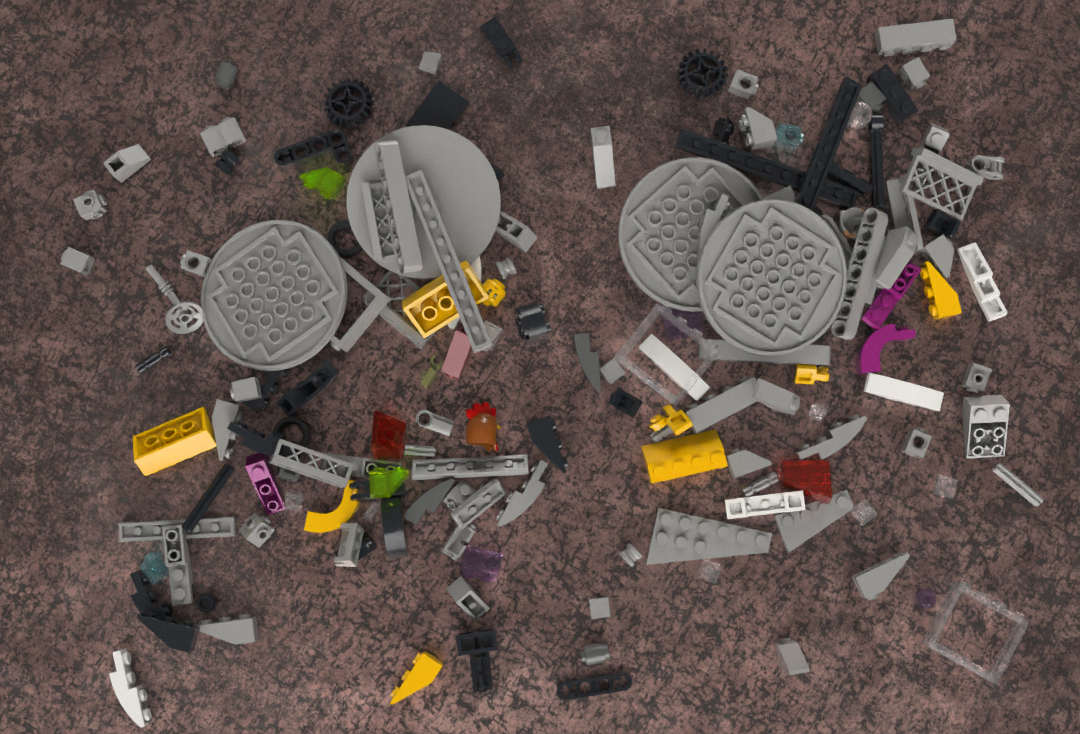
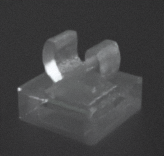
(863, 512)

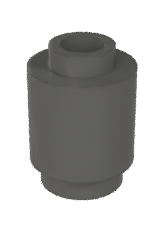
(226, 74)
(595, 653)

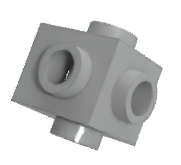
(91, 205)
(257, 529)

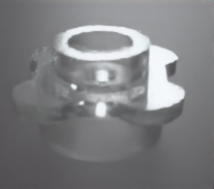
(817, 411)
(298, 501)

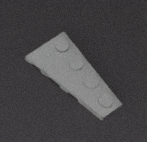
(801, 525)

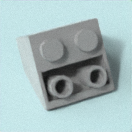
(757, 130)

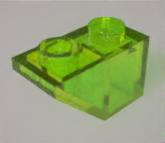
(324, 180)
(385, 482)

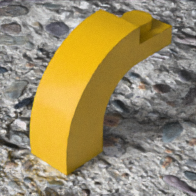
(331, 521)

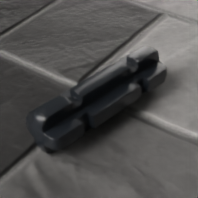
(153, 360)

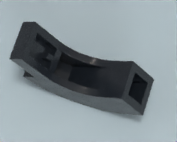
(309, 389)
(393, 527)

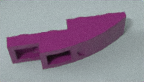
(887, 298)

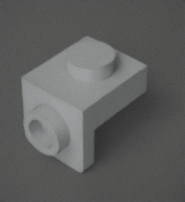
(459, 494)

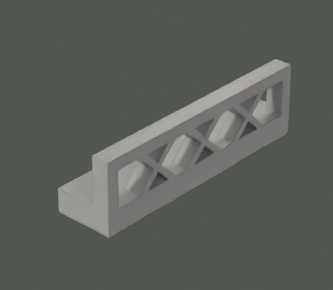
(903, 209)
(373, 228)
(305, 469)

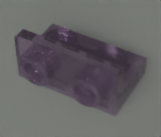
(480, 564)

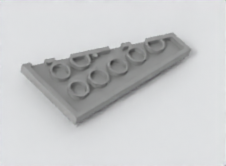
(691, 537)

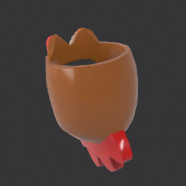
(482, 426)

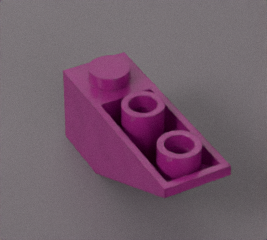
(264, 482)

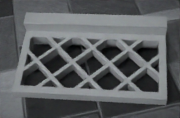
(944, 167)
(393, 317)

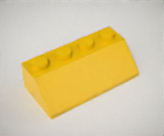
(433, 305)
(173, 441)
(684, 456)

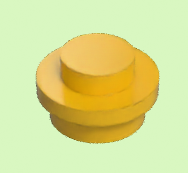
(657, 422)

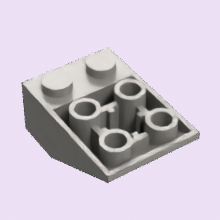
(985, 425)

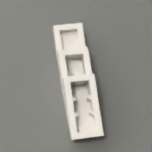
(981, 282)
(672, 366)
(903, 391)

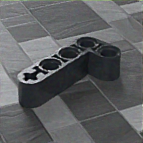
(313, 154)

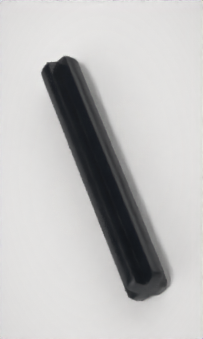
(207, 498)

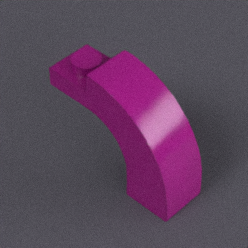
(869, 352)

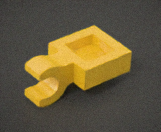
(809, 373)
(677, 420)

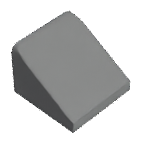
(430, 62)

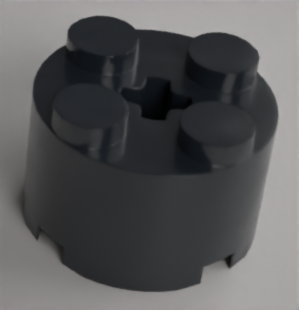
(531, 323)

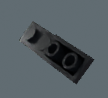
(257, 442)
(146, 598)

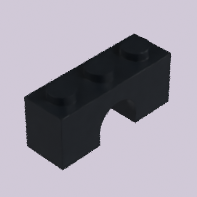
(899, 102)
(270, 387)

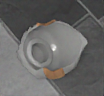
(850, 222)

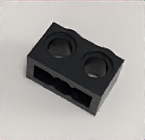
(477, 642)

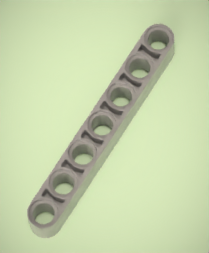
(398, 206)
(864, 265)
(811, 354)

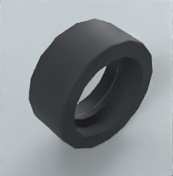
(332, 235)
(293, 420)

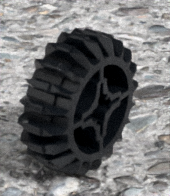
(716, 69)
(346, 87)

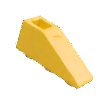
(942, 297)
(421, 675)

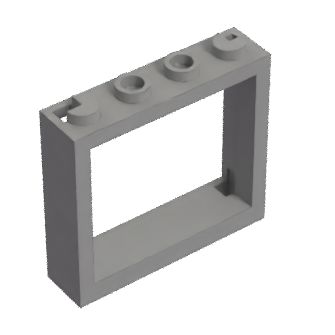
(366, 317)

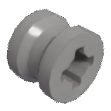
(506, 267)
(630, 554)

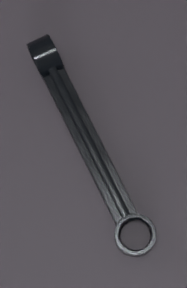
(875, 128)

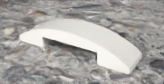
(765, 504)

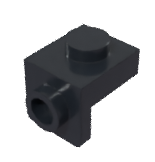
(942, 224)
(625, 402)

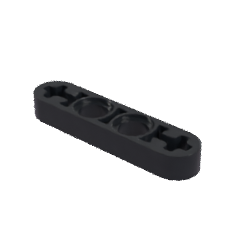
(594, 688)

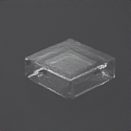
(945, 486)
(372, 510)
(709, 571)

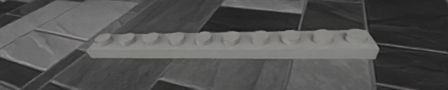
(448, 261)

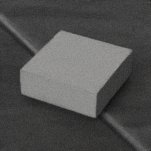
(612, 371)
(599, 607)

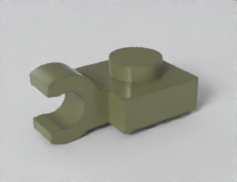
(429, 375)

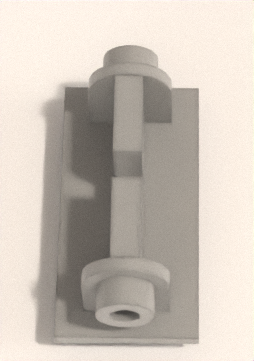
(455, 544)

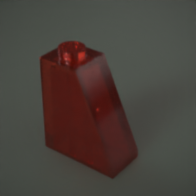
(809, 476)

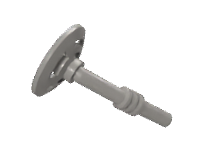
(182, 307)

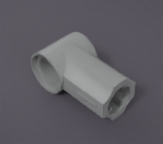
(437, 423)

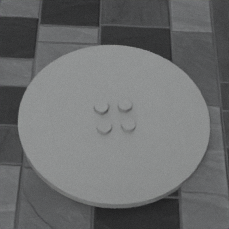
(460, 185)
(663, 223)
(771, 277)
(274, 295)

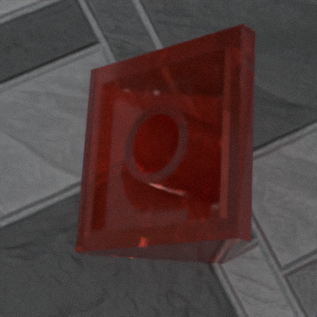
(387, 437)

